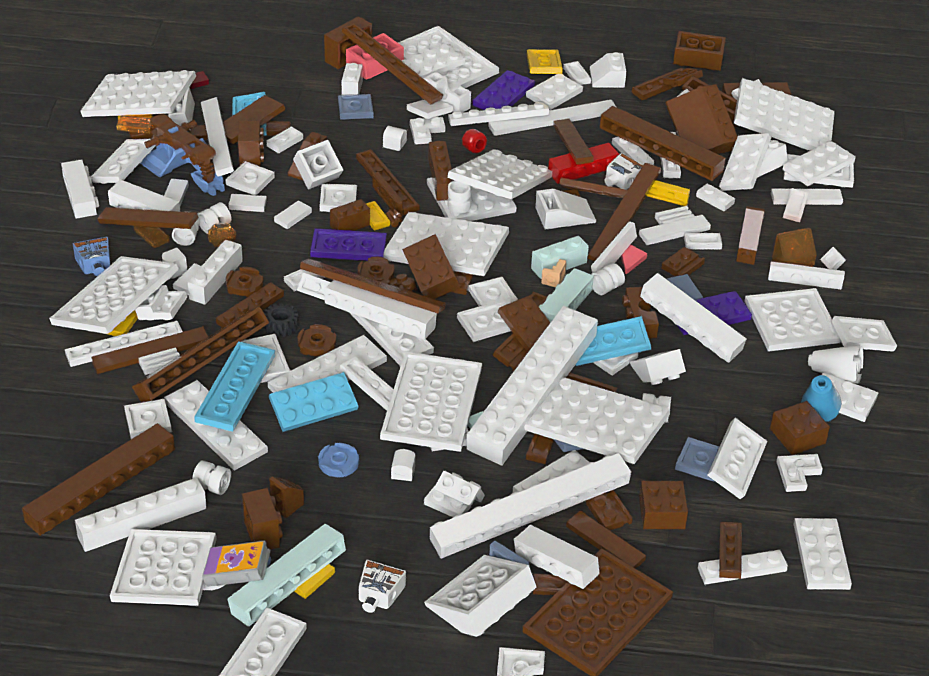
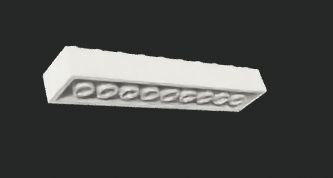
(543, 367)

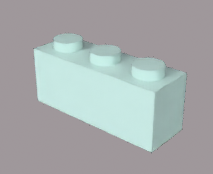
(572, 250)

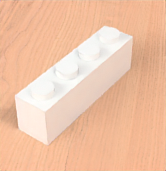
(79, 188)
(134, 197)
(214, 271)
(557, 556)

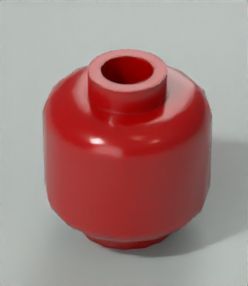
(474, 141)

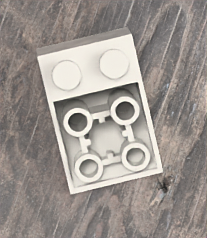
(562, 209)

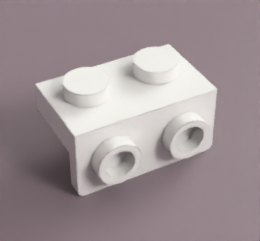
(459, 489)

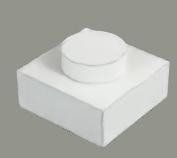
(833, 259)

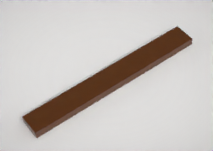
(392, 63)
(626, 208)
(373, 285)

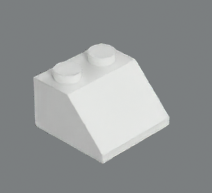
(609, 71)
(659, 366)

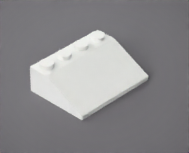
(482, 594)

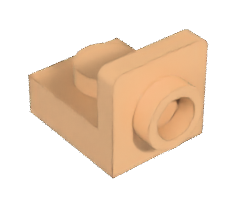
(554, 276)

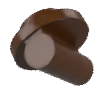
(394, 216)

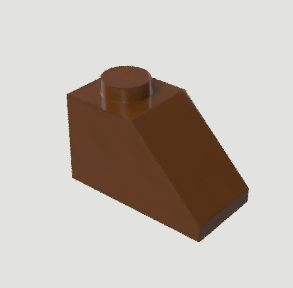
(287, 495)

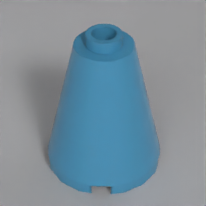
(823, 397)

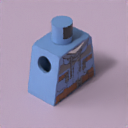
(93, 255)

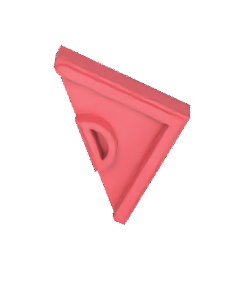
(632, 257)

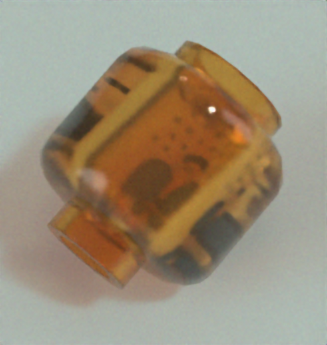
(220, 233)

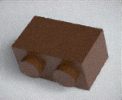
(350, 216)

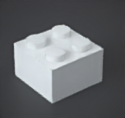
(318, 164)

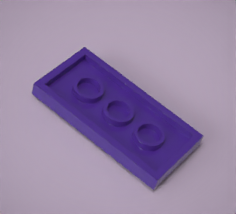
(504, 91)
(347, 244)
(726, 307)

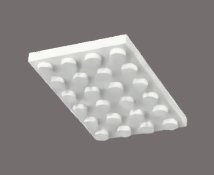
(475, 67)
(138, 93)
(783, 116)
(501, 174)
(466, 243)
(114, 294)
(431, 401)
(598, 419)

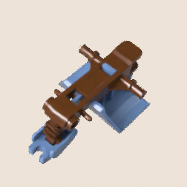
(177, 147)

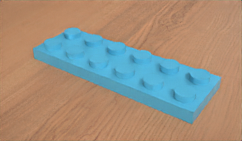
(235, 386)

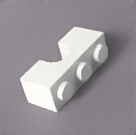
(458, 96)

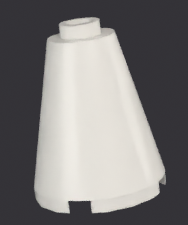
(839, 362)

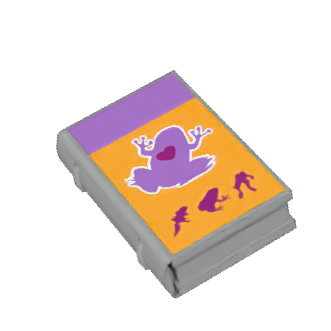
(236, 563)

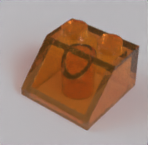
(795, 248)

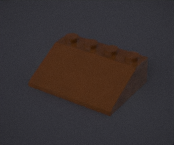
(703, 119)

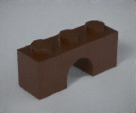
(638, 307)

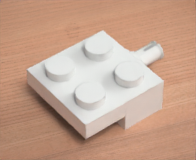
(161, 304)

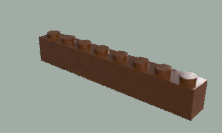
(662, 143)
(200, 355)
(98, 479)

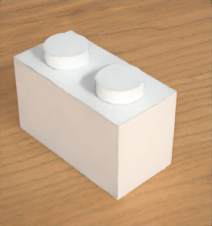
(352, 79)

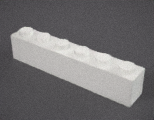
(381, 309)
(693, 317)
(140, 514)

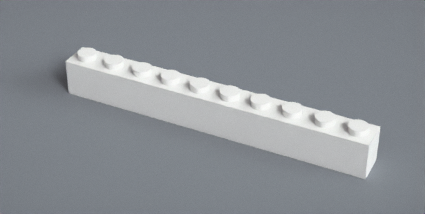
(529, 505)

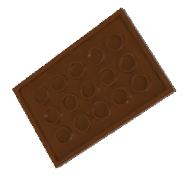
(601, 619)

